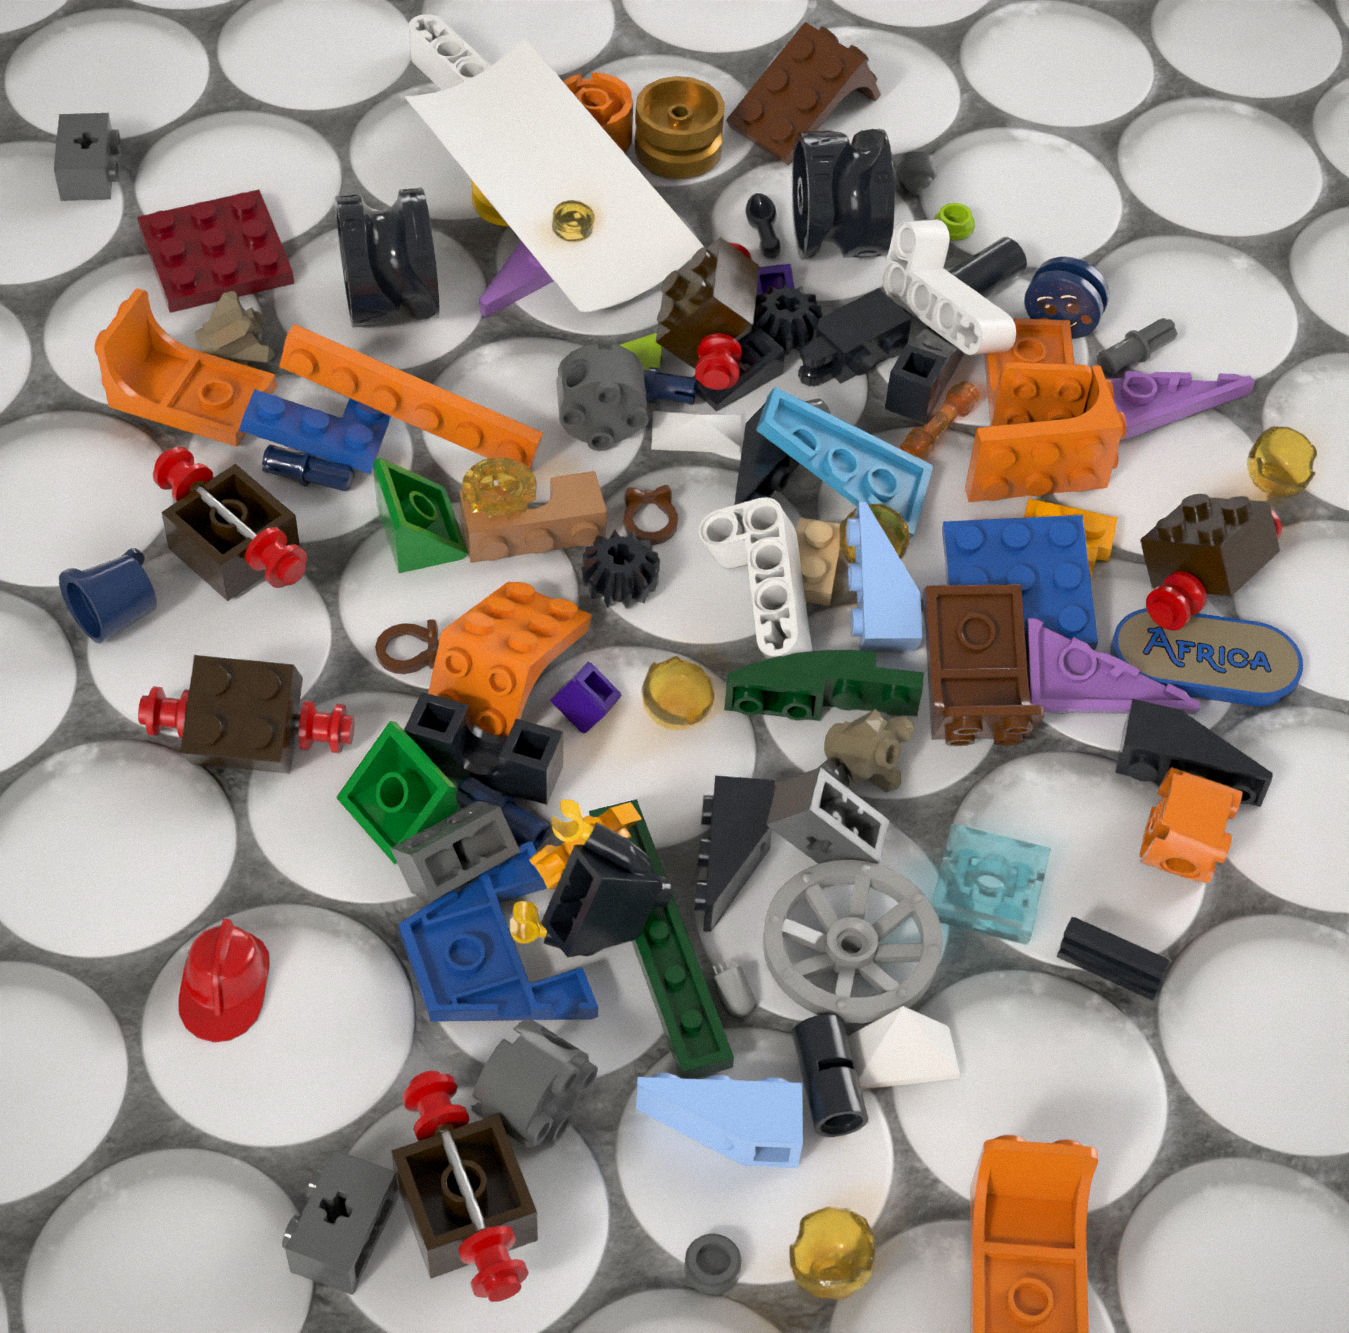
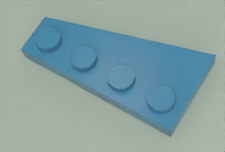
(846, 456)

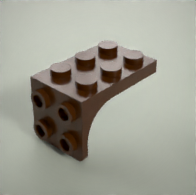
(801, 90)
(978, 665)

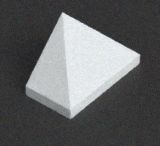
(696, 432)
(903, 1051)

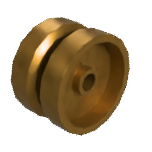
(679, 127)

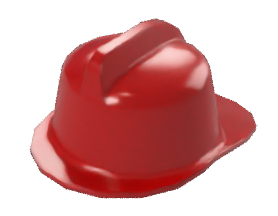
(223, 983)

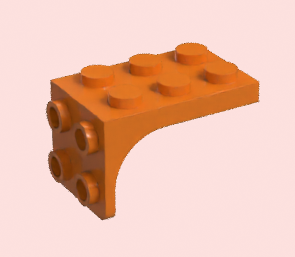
(1036, 375)
(171, 383)
(1049, 454)
(500, 651)
(1030, 1236)

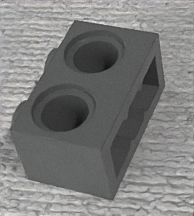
(455, 850)

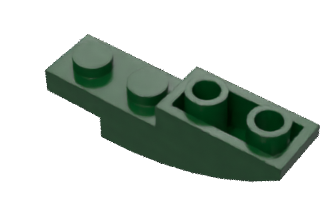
(806, 681)

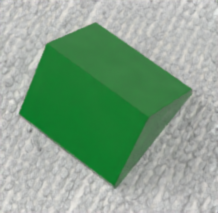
(416, 518)
(397, 790)

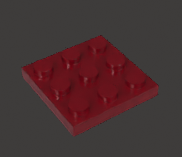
(215, 250)

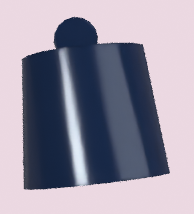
(108, 595)

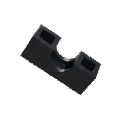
(515, 764)

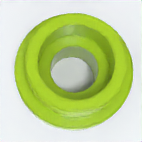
(958, 220)

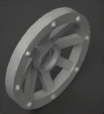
(855, 935)

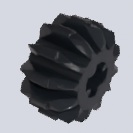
(787, 316)
(620, 569)

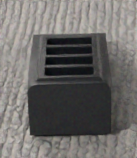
(765, 363)

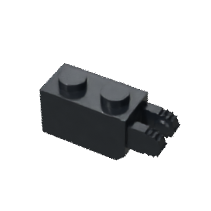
(855, 339)

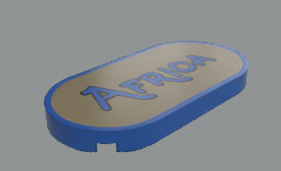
(1212, 657)

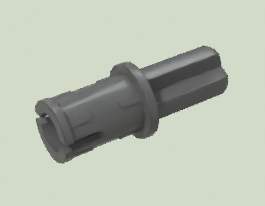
(1137, 346)

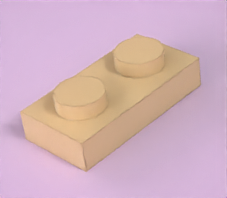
(818, 558)

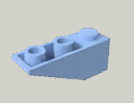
(886, 594)
(739, 1119)

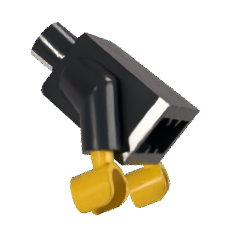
(600, 895)

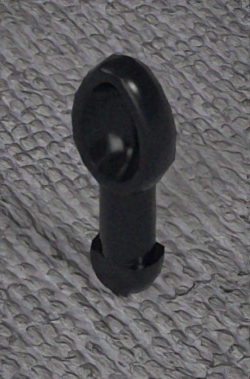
(762, 216)

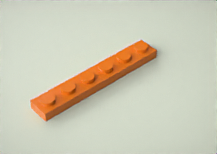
(407, 397)

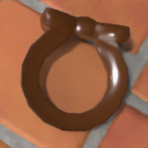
(662, 497)
(418, 662)

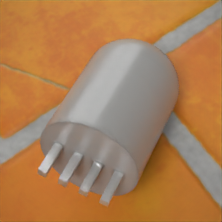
(734, 990)

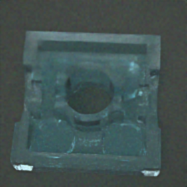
(1000, 911)

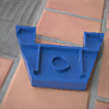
(469, 959)

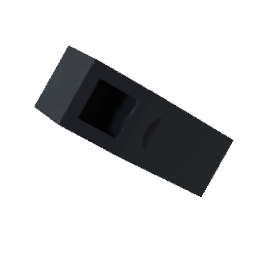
(921, 375)
(762, 465)
(1167, 737)
(736, 841)

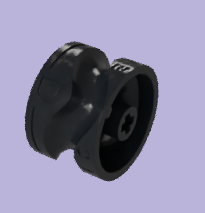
(843, 192)
(387, 258)

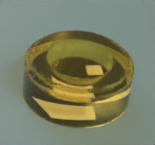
(573, 221)

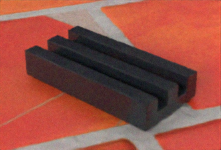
(1112, 958)

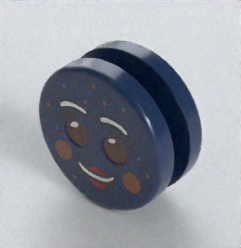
(1068, 291)

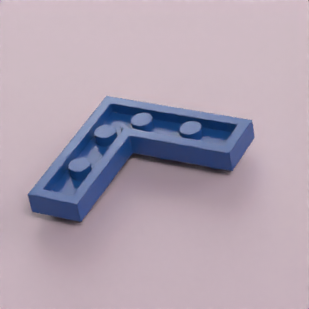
(344, 440)

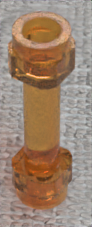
(958, 401)

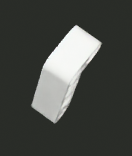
(442, 52)
(944, 303)
(761, 549)

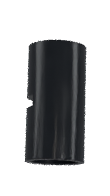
(992, 266)
(829, 1076)

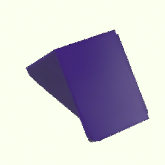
(586, 697)

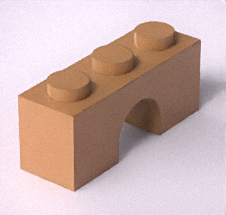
(568, 520)

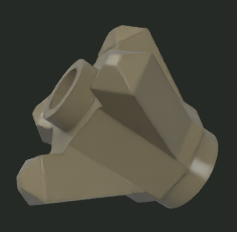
(234, 332)
(869, 748)

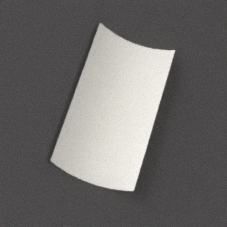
(538, 146)

